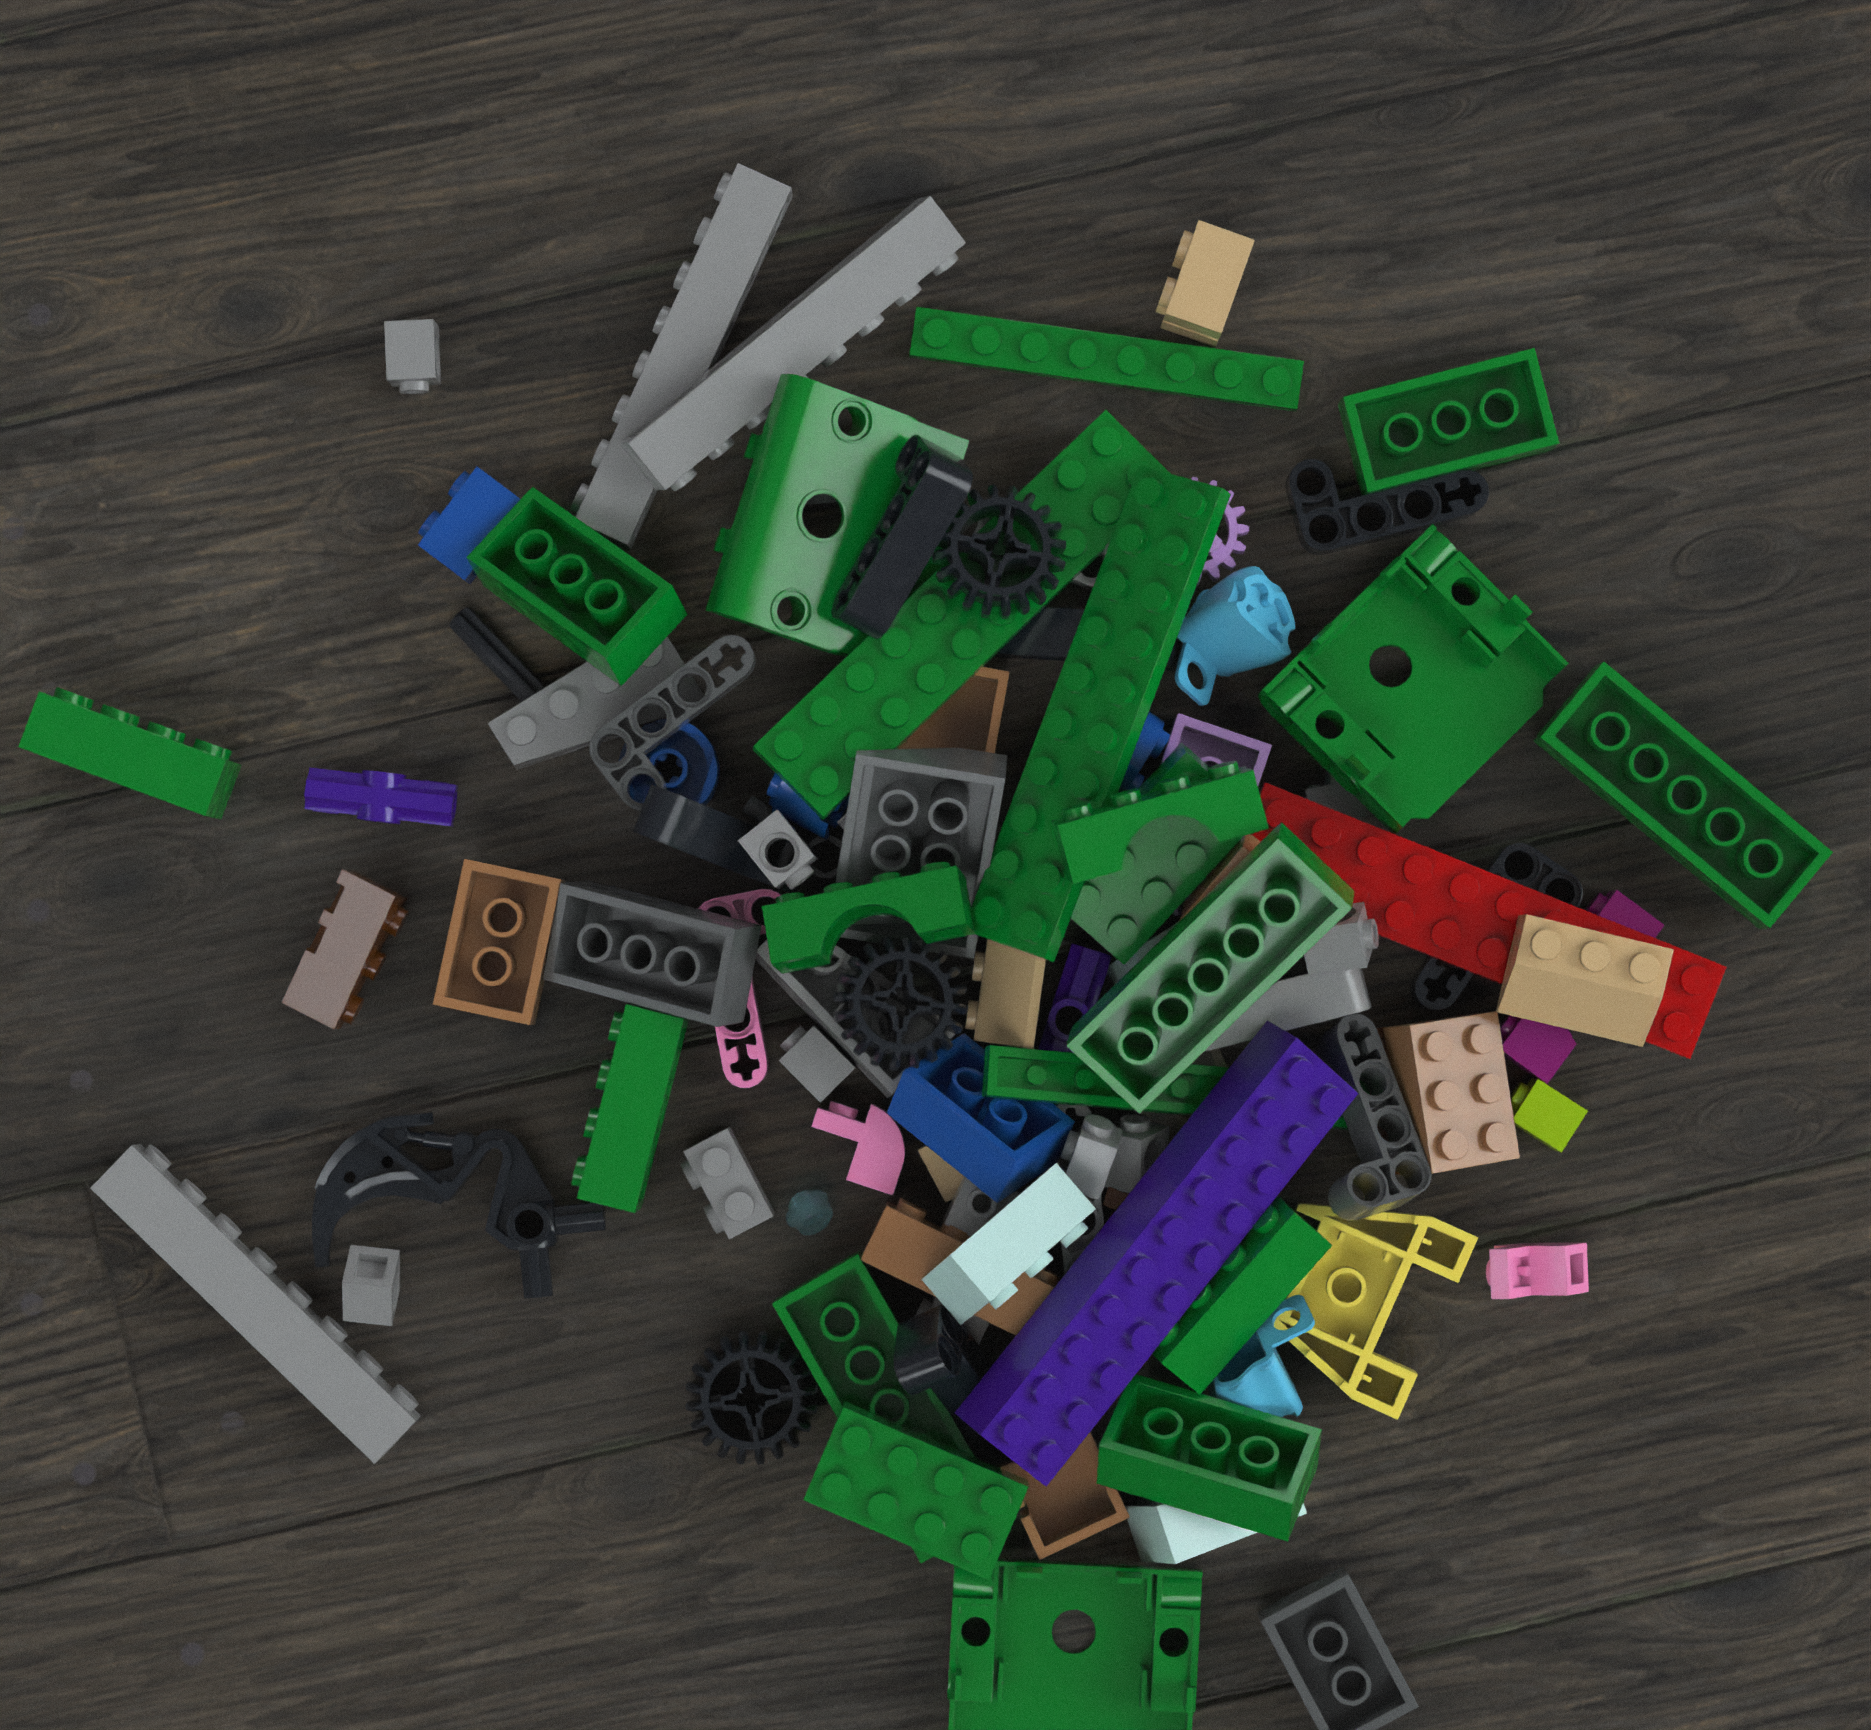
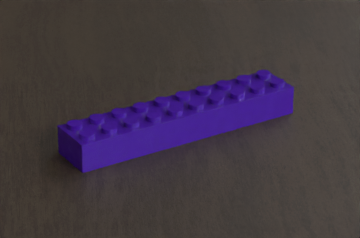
(1157, 1252)

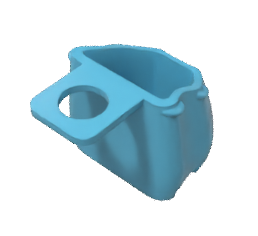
(1234, 630)
(1257, 1373)

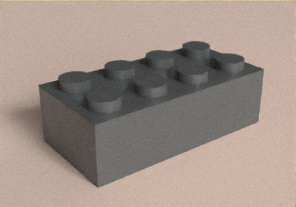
(652, 952)

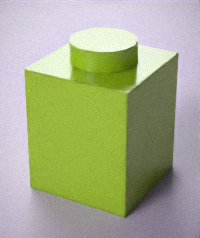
(1545, 1113)

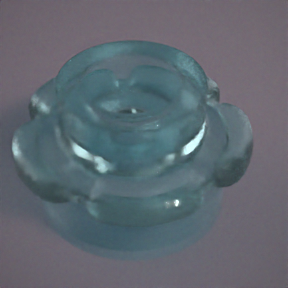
(809, 1212)

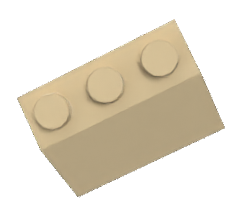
(1584, 980)
(1007, 996)

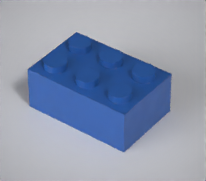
(984, 1138)

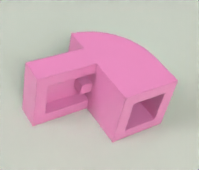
(879, 1146)
(1537, 1270)

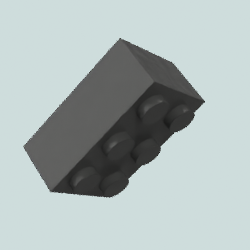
(1337, 1656)

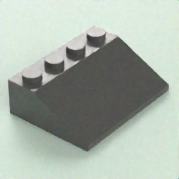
(916, 812)

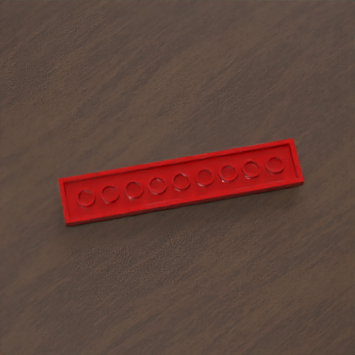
(1468, 912)

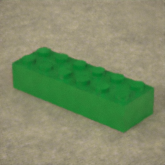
(1682, 796)
(1210, 967)
(849, 1346)

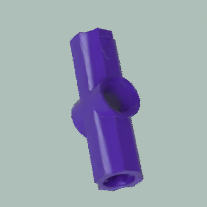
(381, 797)
(1078, 987)

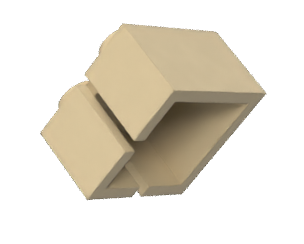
(1208, 280)

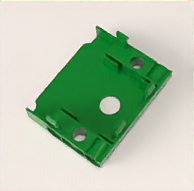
(793, 459)
(1467, 693)
(1117, 1683)

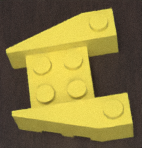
(1356, 1290)

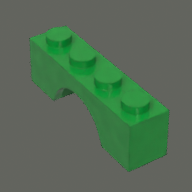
(1096, 839)
(806, 929)

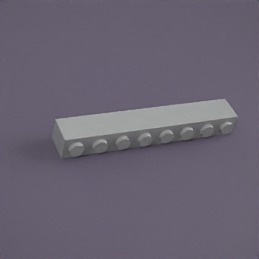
(688, 341)
(794, 342)
(256, 1301)

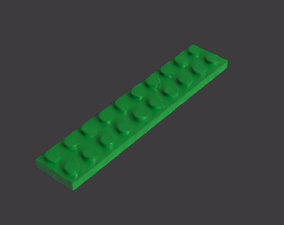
(934, 644)
(1098, 703)

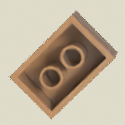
(498, 942)
(1455, 1088)

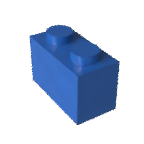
(472, 513)

